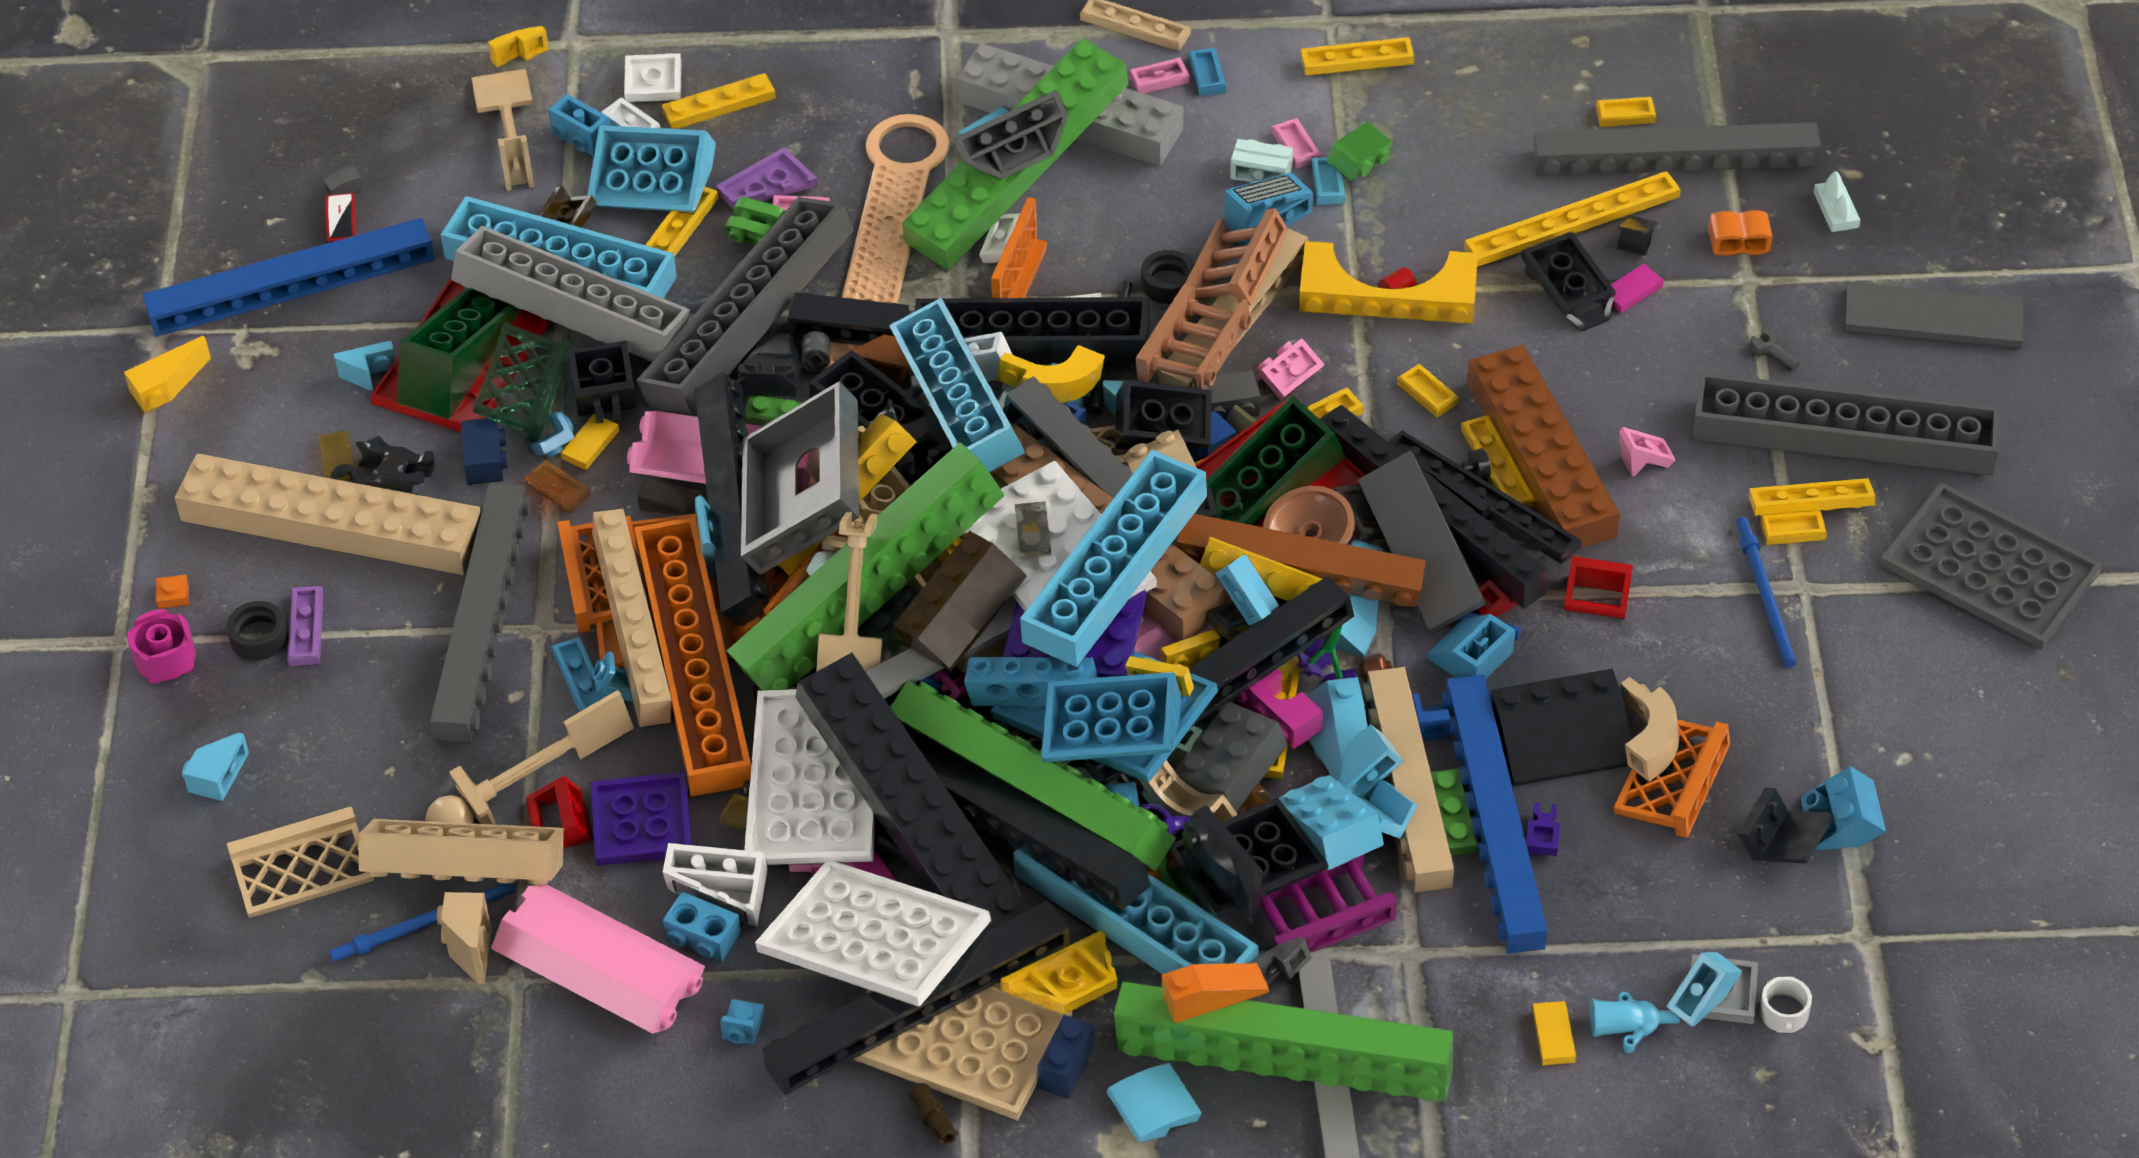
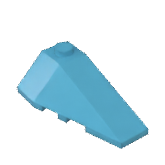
(1361, 629)
(1341, 722)

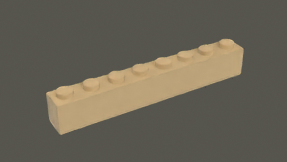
(1282, 268)
(631, 618)
(1424, 839)

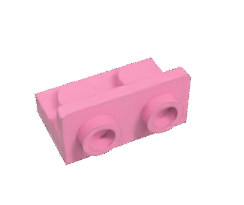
(1290, 369)

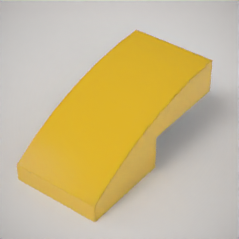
(523, 43)

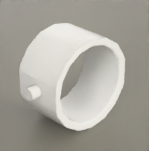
(1782, 1022)

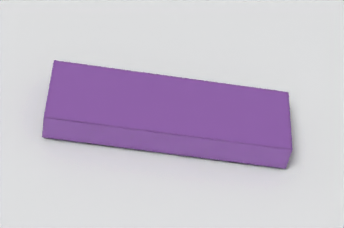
(305, 626)

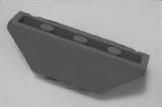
(1015, 138)

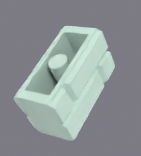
(1259, 161)

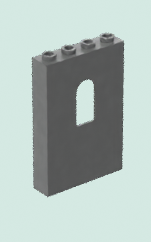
(773, 516)

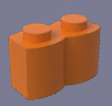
(1741, 232)

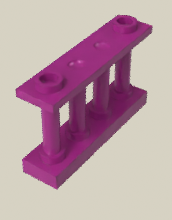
(1336, 927)

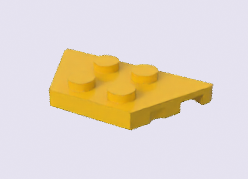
(1066, 977)

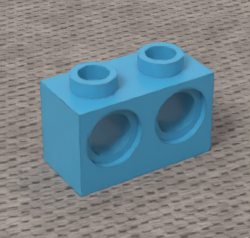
(703, 921)

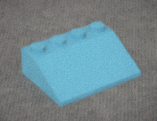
(650, 168)

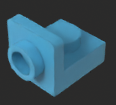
(742, 1022)

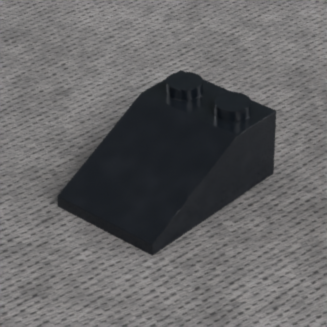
(1154, 408)

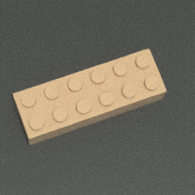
(461, 850)

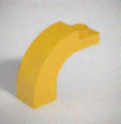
(1066, 380)

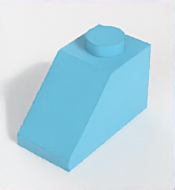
(1367, 761)
(215, 767)
(1704, 987)

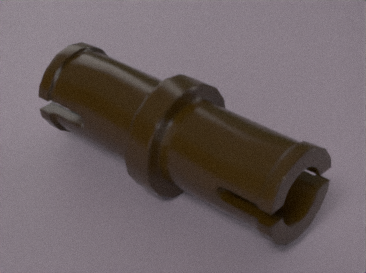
(933, 1114)

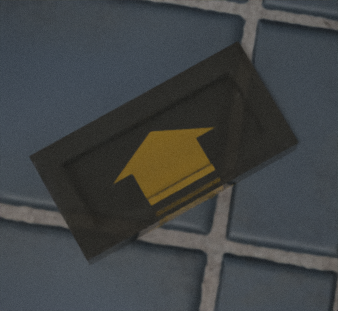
(1032, 530)

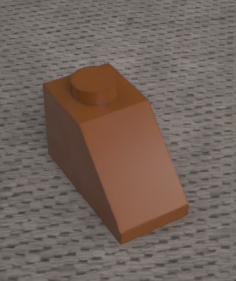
(886, 356)

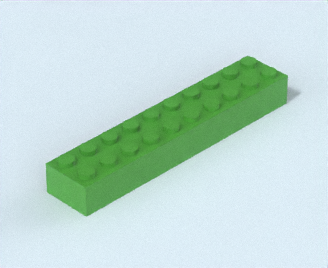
(972, 200)
(902, 545)
(1022, 767)
(1290, 1044)

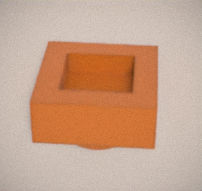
(172, 591)

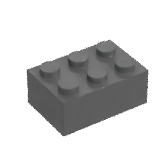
(1233, 754)

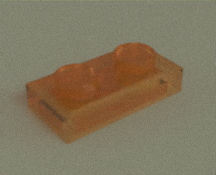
(557, 486)

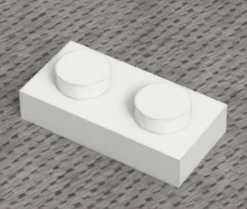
(625, 114)
(998, 238)

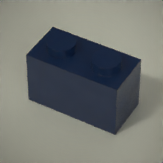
(482, 451)
(1066, 1056)

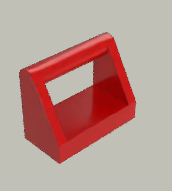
(1598, 575)
(571, 808)

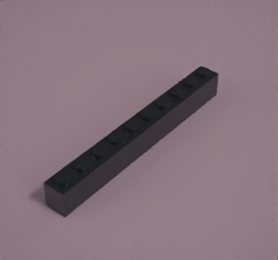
(722, 431)
(1478, 540)
(1262, 650)
(1037, 829)
(879, 1018)

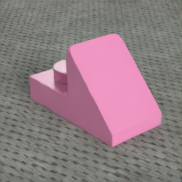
(1641, 448)

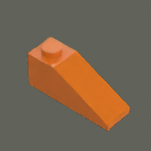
(1210, 987)

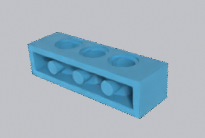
(1019, 679)

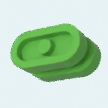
(752, 220)

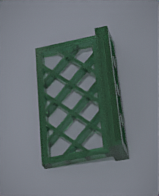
(543, 394)

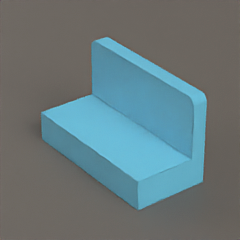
(1247, 590)
(1392, 808)

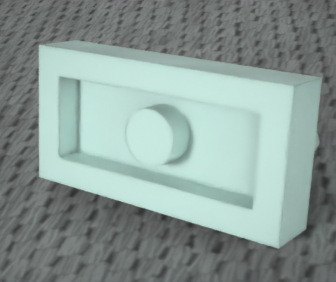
(1836, 204)

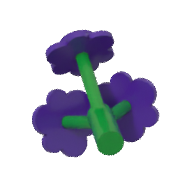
(1320, 655)

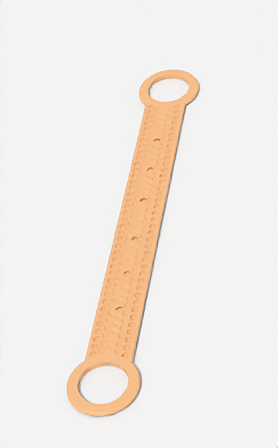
(893, 194)

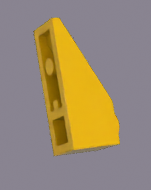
(167, 374)

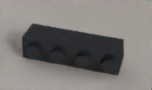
(843, 318)

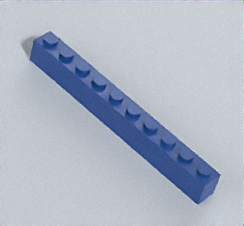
(288, 277)
(1495, 815)

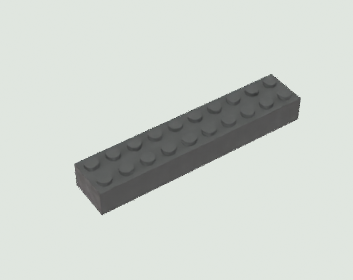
(746, 303)
(1847, 423)

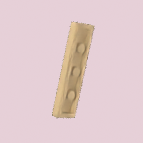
(1135, 24)

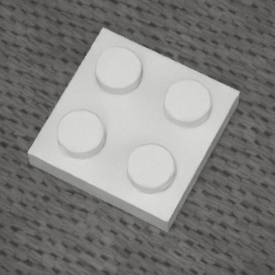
(652, 77)

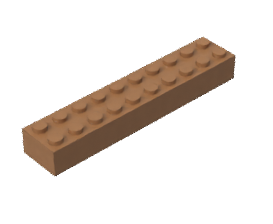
(1183, 586)

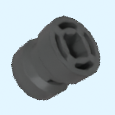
(816, 351)

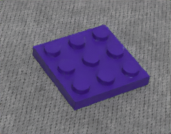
(639, 817)

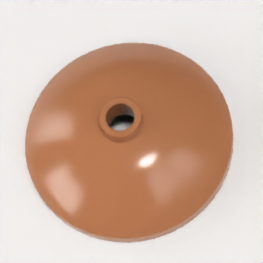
(1314, 513)

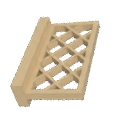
(288, 840)

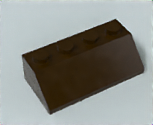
(959, 601)

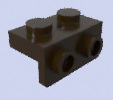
(568, 209)

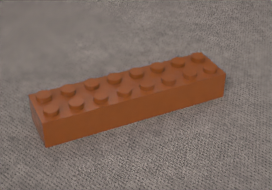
(1543, 444)

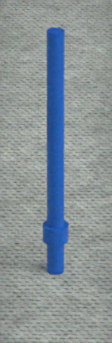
(1750, 546)
(362, 944)

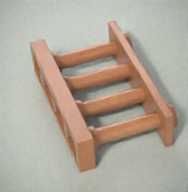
(1254, 261)
(1175, 323)

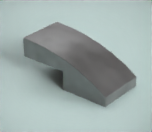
(1284, 959)

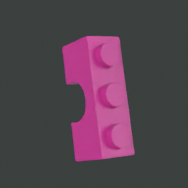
(1297, 716)

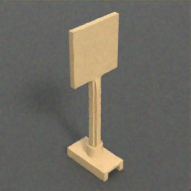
(502, 93)
(833, 646)
(586, 733)

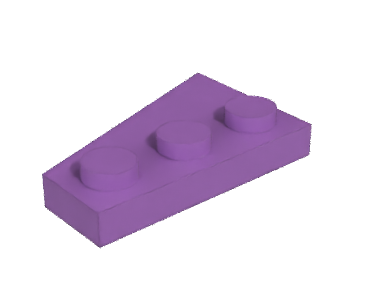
(771, 176)

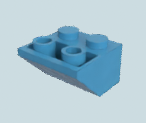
(1474, 647)
(1853, 806)

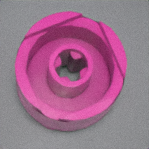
(161, 646)

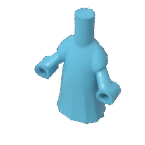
(1628, 1016)

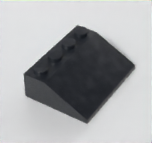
(1562, 726)
(1272, 842)

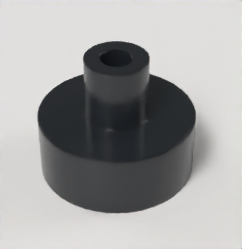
(1478, 463)

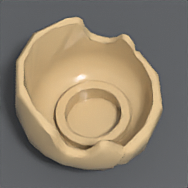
(450, 809)

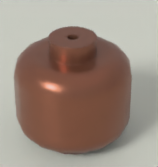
(1373, 663)

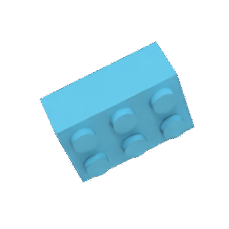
(1334, 820)

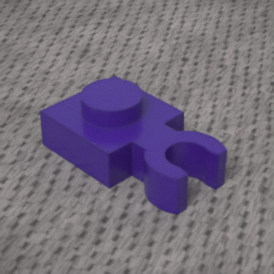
(1543, 832)

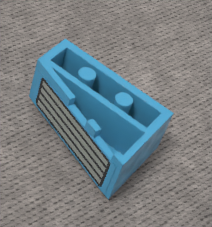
(1248, 202)

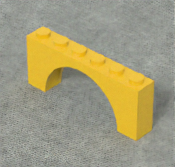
(1442, 298)
(879, 450)

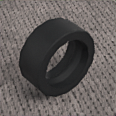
(1160, 261)
(262, 647)

